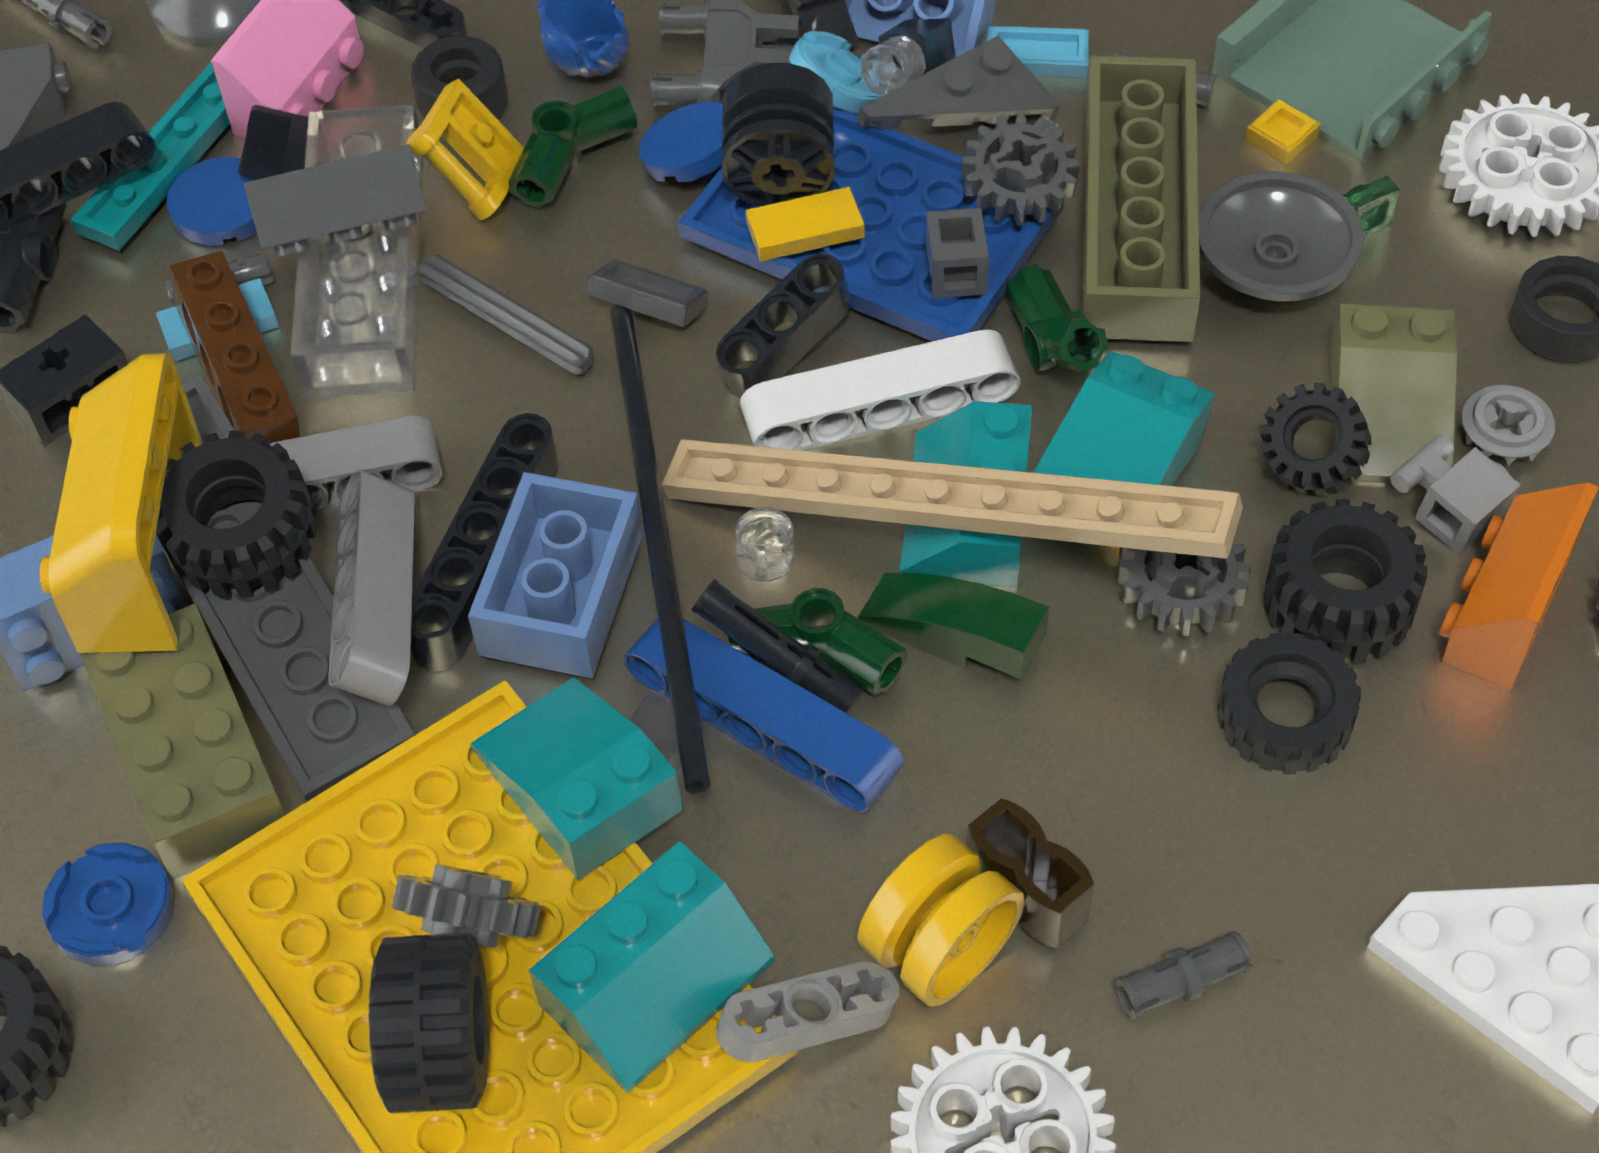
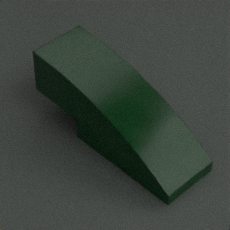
(958, 620)

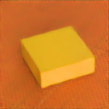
(1282, 131)

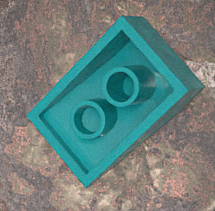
(1129, 425)
(581, 775)

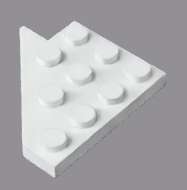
(1513, 968)

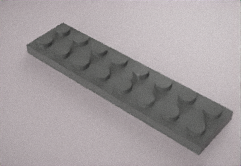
(282, 654)

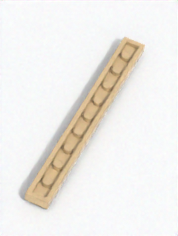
(958, 497)

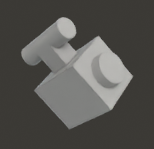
(1458, 497)

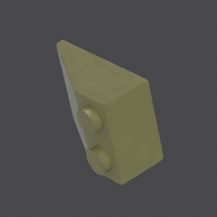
(1401, 376)

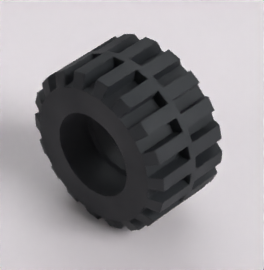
(1354, 544)
(247, 553)
(429, 1023)
(30, 1037)

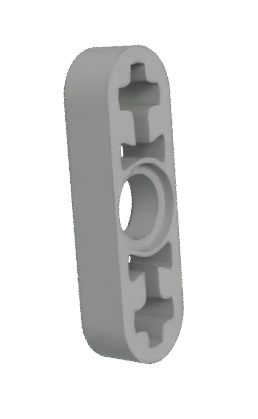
(791, 1032)

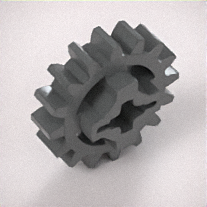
(1019, 168)
(1184, 586)
(466, 902)

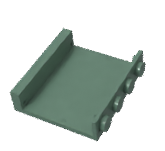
(1347, 63)

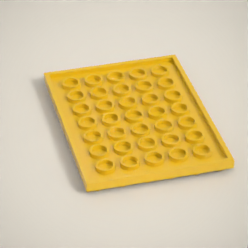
(315, 900)

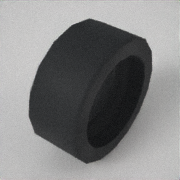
(1541, 331)

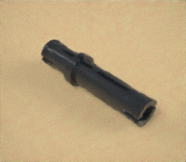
(774, 646)

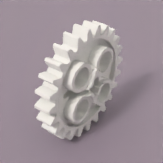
(1524, 164)
(975, 1084)

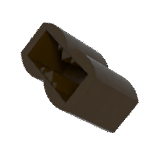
(1050, 876)

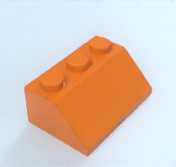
(1515, 582)

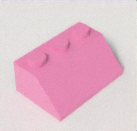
(287, 58)

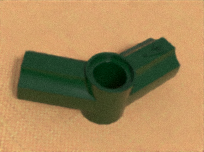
(560, 137)
(1050, 329)
(845, 643)

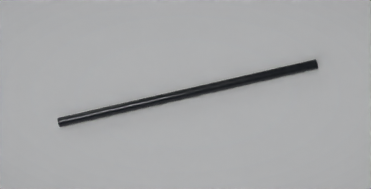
(660, 556)

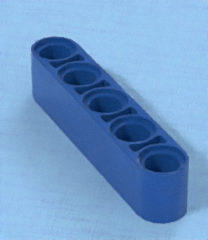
(775, 717)

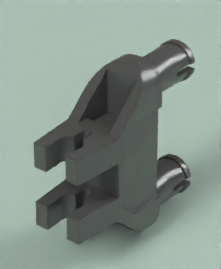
(734, 42)

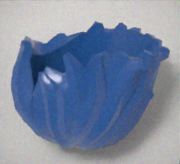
(583, 36)

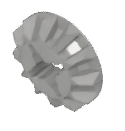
(1510, 406)

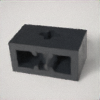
(56, 374)

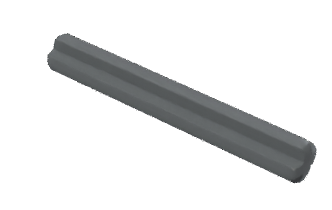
(507, 314)

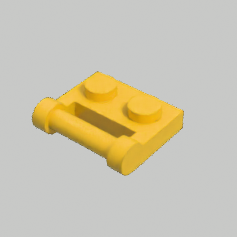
(477, 139)

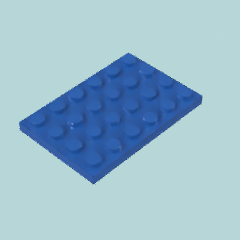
(888, 270)

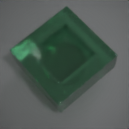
(1374, 204)

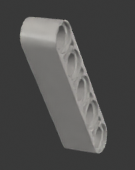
(392, 449)
(372, 589)

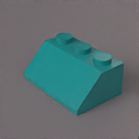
(979, 437)
(651, 966)

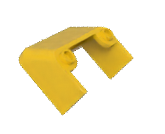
(112, 508)

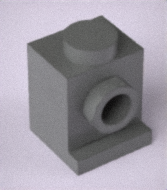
(957, 252)

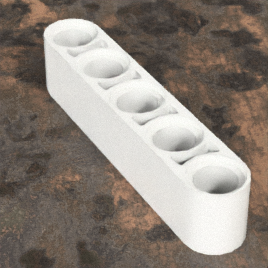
(879, 392)

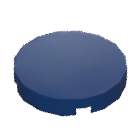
(684, 143)
(211, 202)
(108, 904)

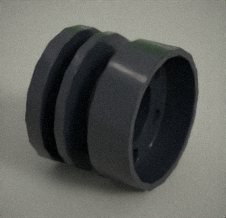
(777, 134)

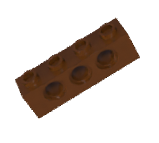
(231, 349)

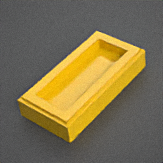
(805, 224)

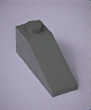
(31, 92)

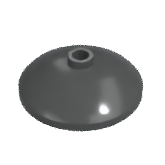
(199, 20)
(1279, 236)

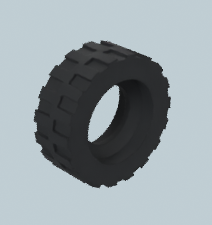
(1296, 660)

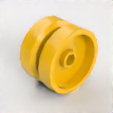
(940, 919)

